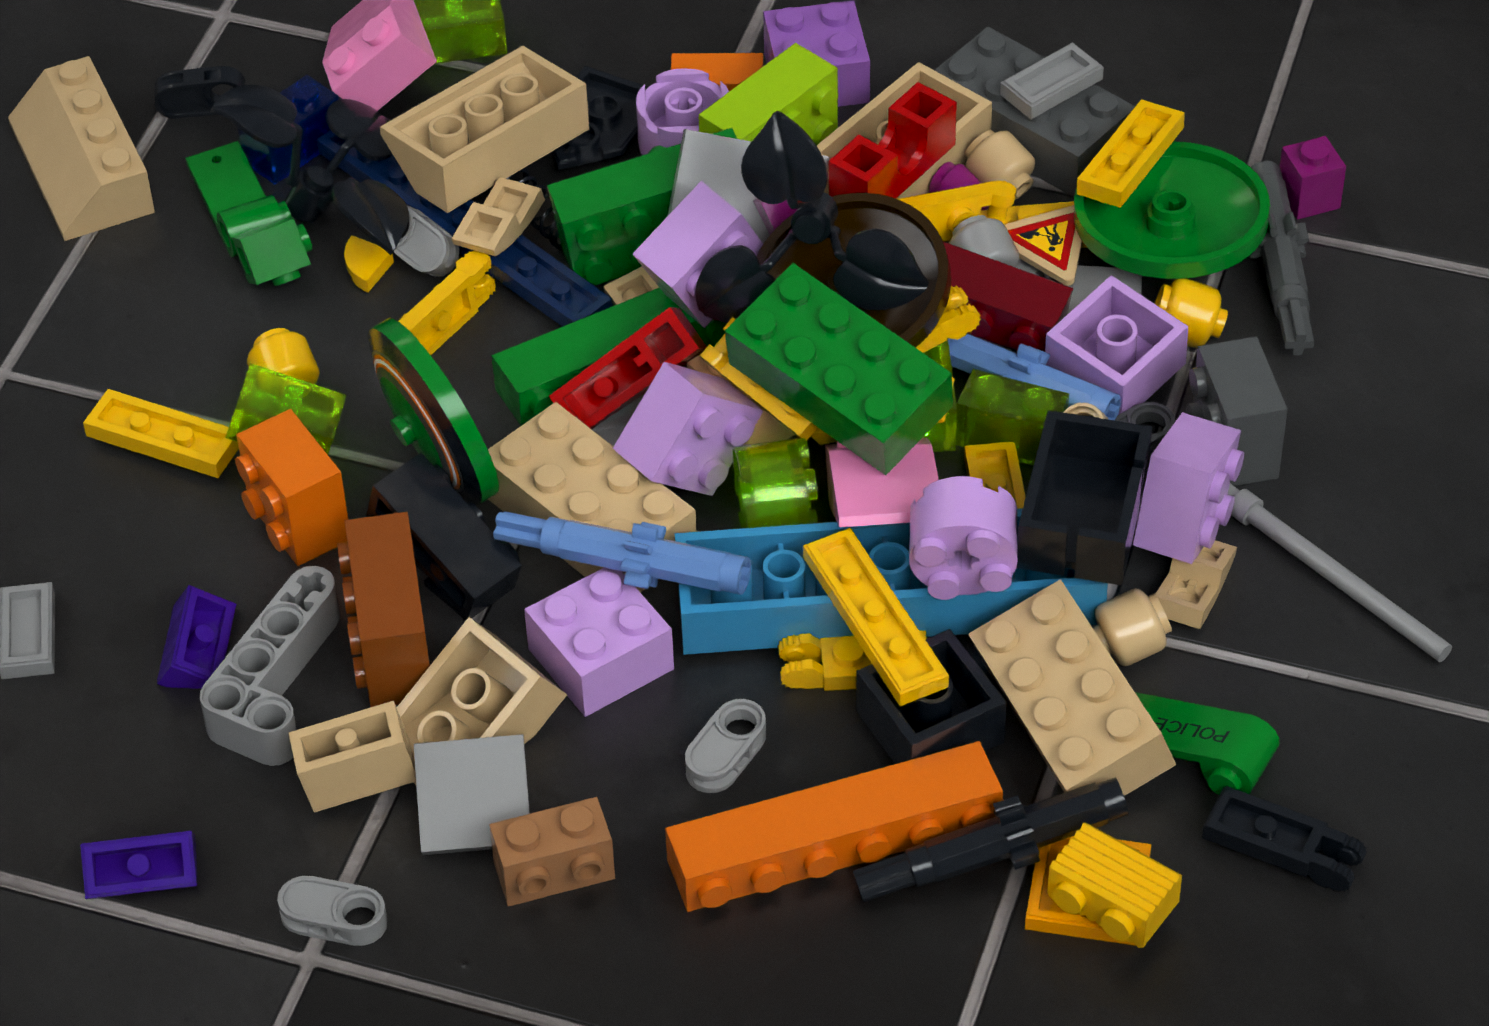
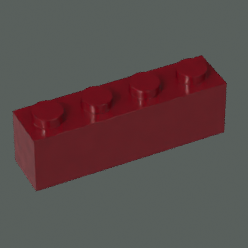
(1011, 302)

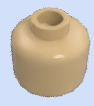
(1001, 158)
(1132, 626)

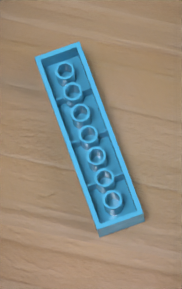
(789, 600)

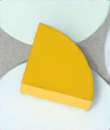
(366, 262)

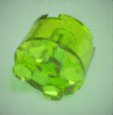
(773, 483)

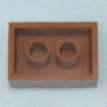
(387, 605)

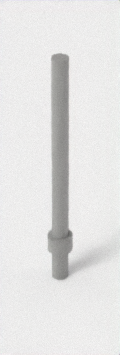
(1250, 510)

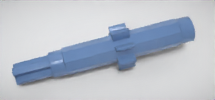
(1029, 367)
(639, 553)

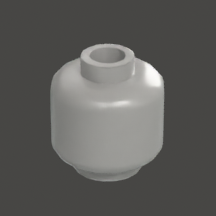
(987, 238)

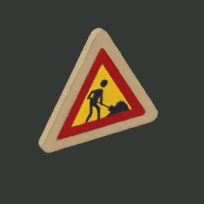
(1049, 243)

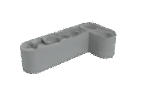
(244, 694)

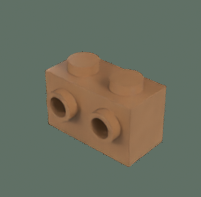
(552, 851)

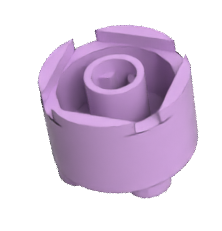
(673, 106)
(963, 538)

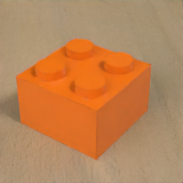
(292, 487)

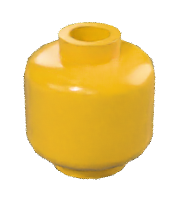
(1196, 307)
(285, 353)

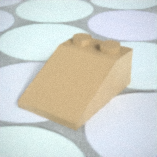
(478, 692)

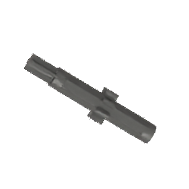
(1282, 262)

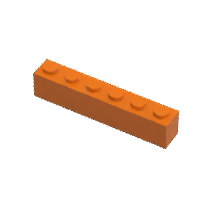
(830, 826)

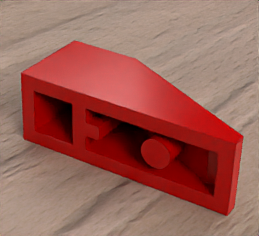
(629, 368)

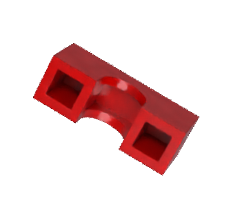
(916, 137)

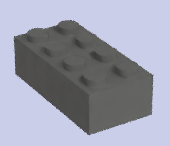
(1060, 138)

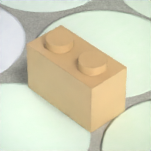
(353, 756)

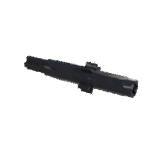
(1011, 834)

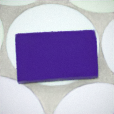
(195, 639)
(139, 864)

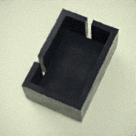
(1084, 497)

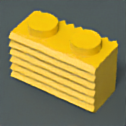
(1113, 885)

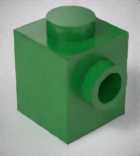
(273, 251)

